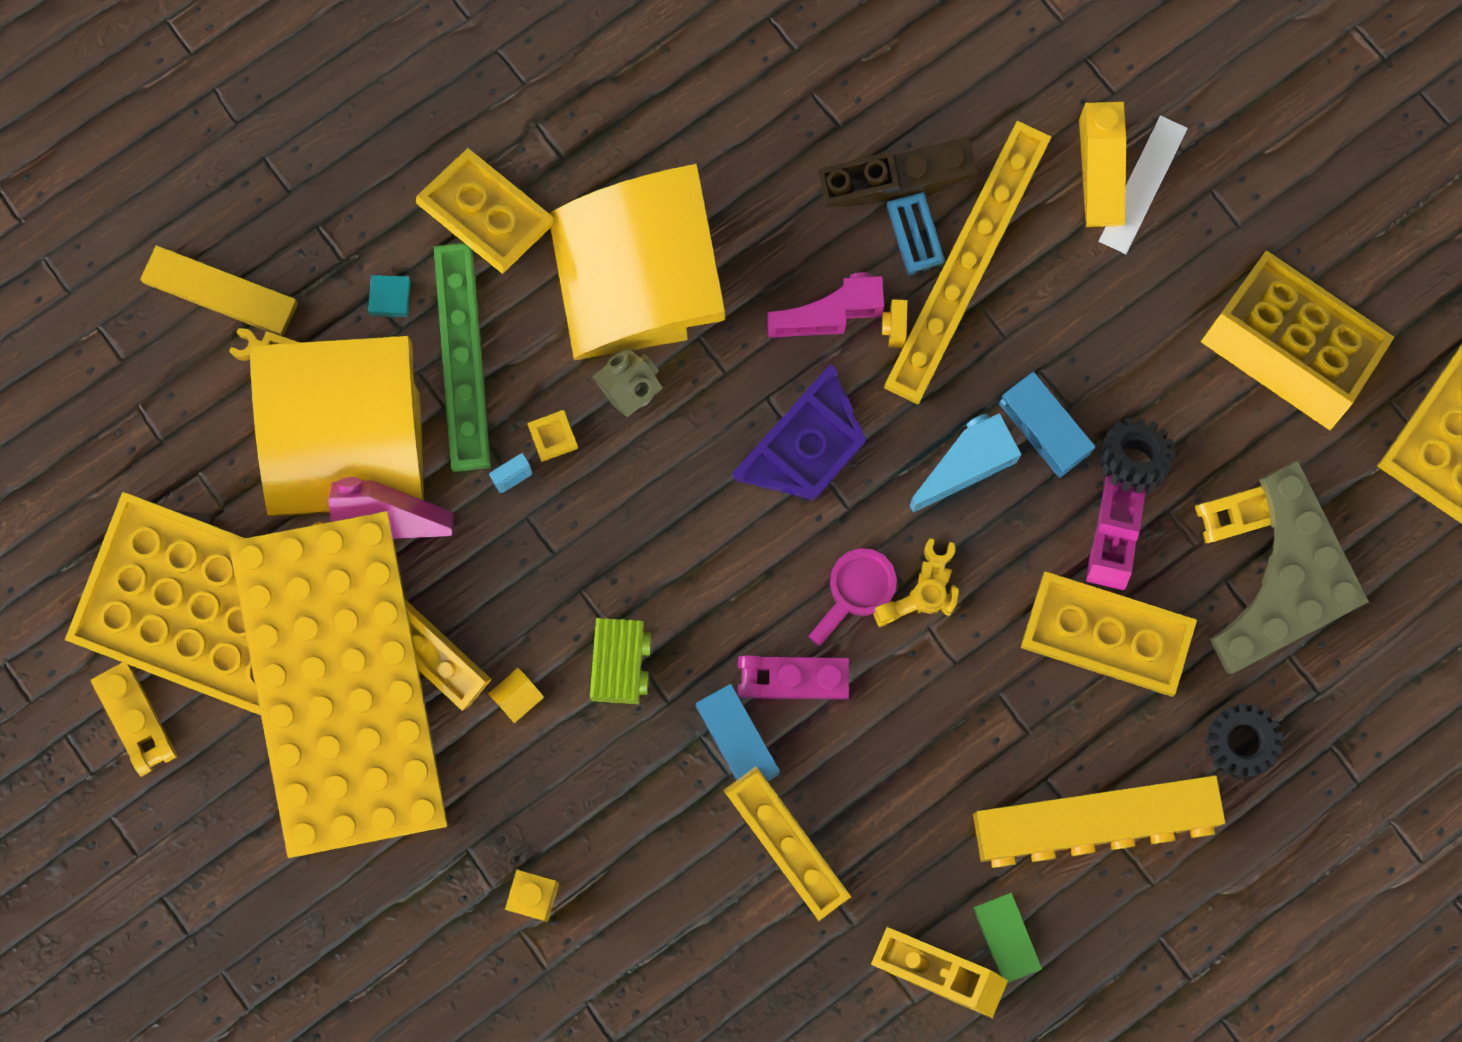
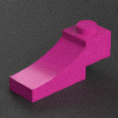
(857, 298)
(1115, 536)

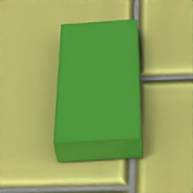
(1007, 938)

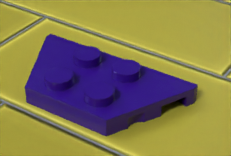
(807, 443)

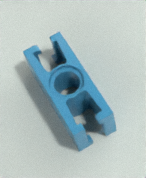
(1046, 425)
(736, 734)

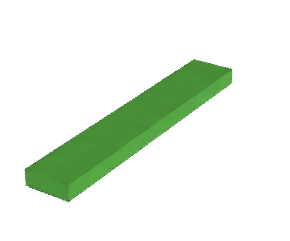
(462, 357)

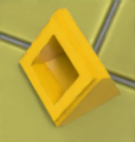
(516, 695)

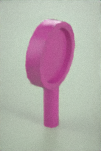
(858, 585)

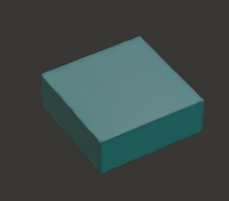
(389, 296)

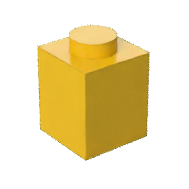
(532, 895)

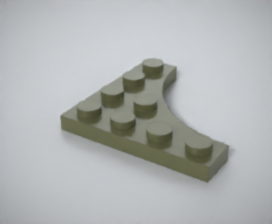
(1304, 580)

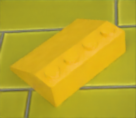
(1298, 340)

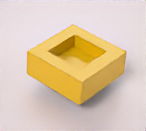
(895, 323)
(552, 435)

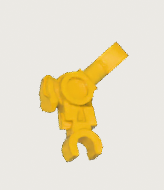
(930, 592)

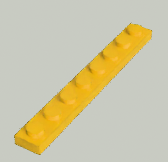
(967, 262)

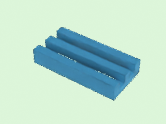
(924, 263)

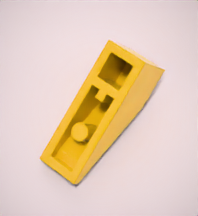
(1103, 163)
(940, 972)

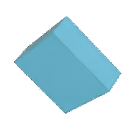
(511, 473)

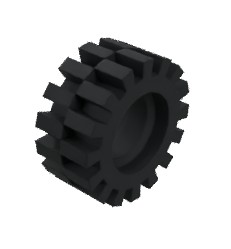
(1132, 472)
(1267, 735)

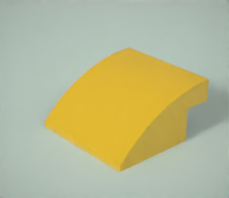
(636, 263)
(334, 416)

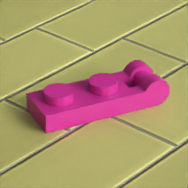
(794, 677)

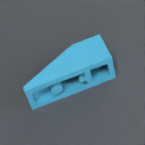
(974, 456)

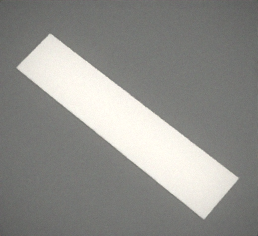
(1145, 182)

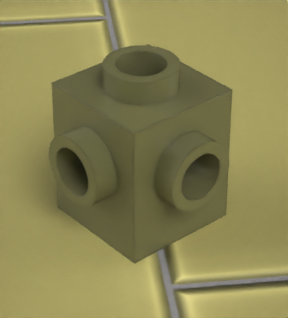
(628, 381)

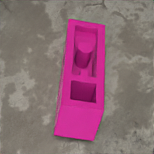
(407, 514)

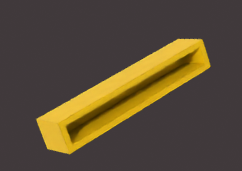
(1099, 819)

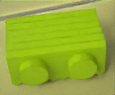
(618, 661)

